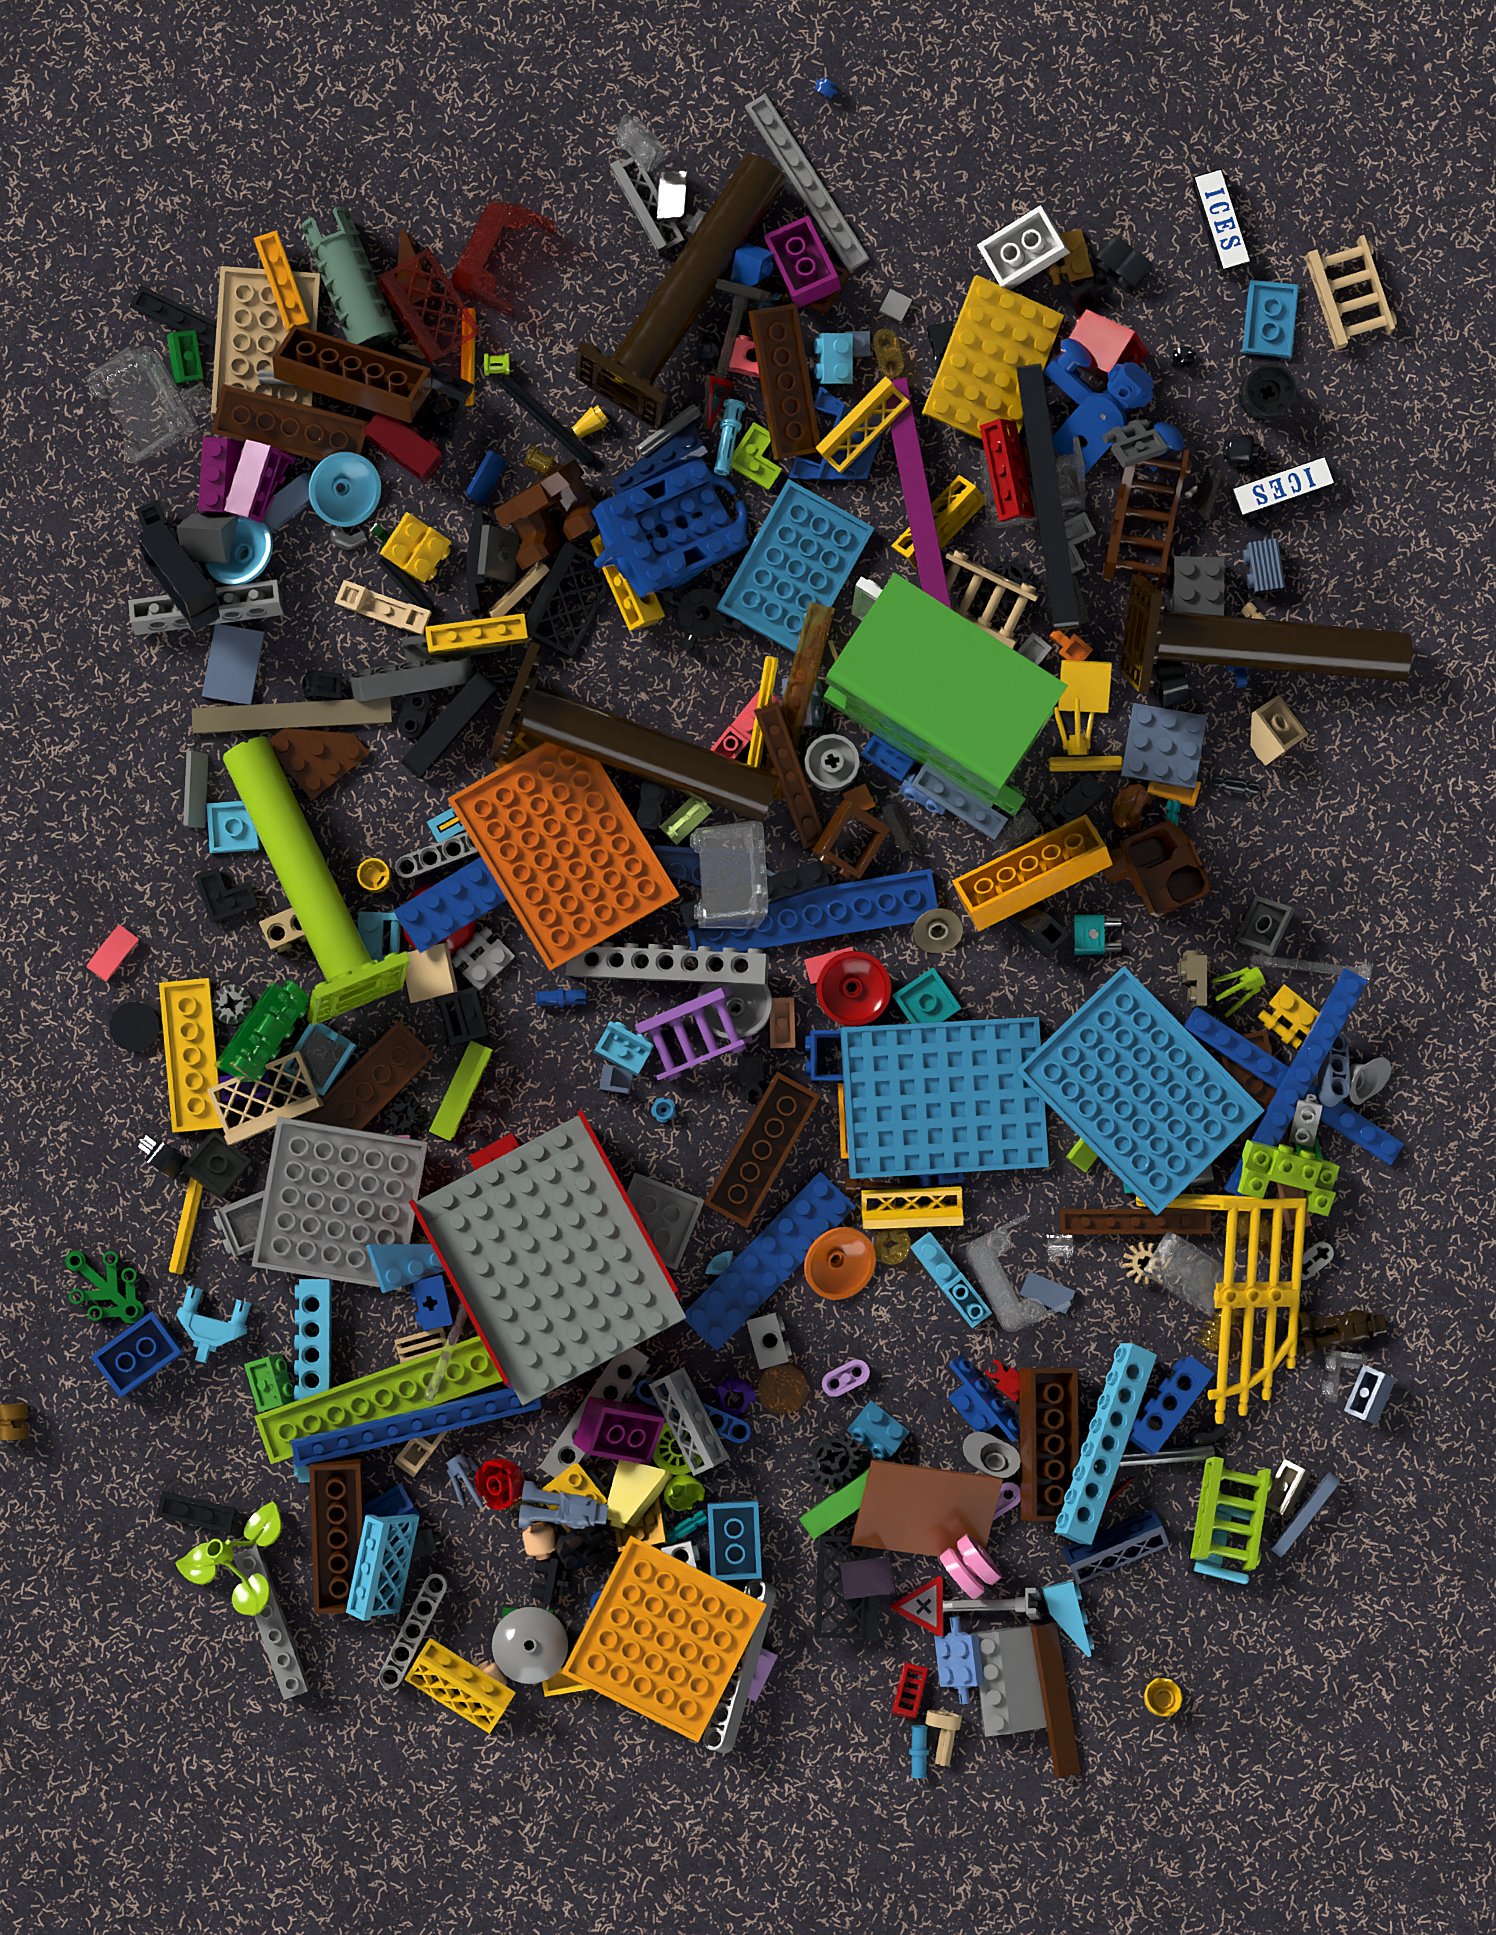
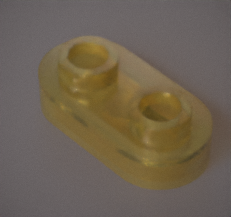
(888, 354)

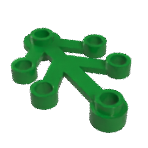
(108, 1289)

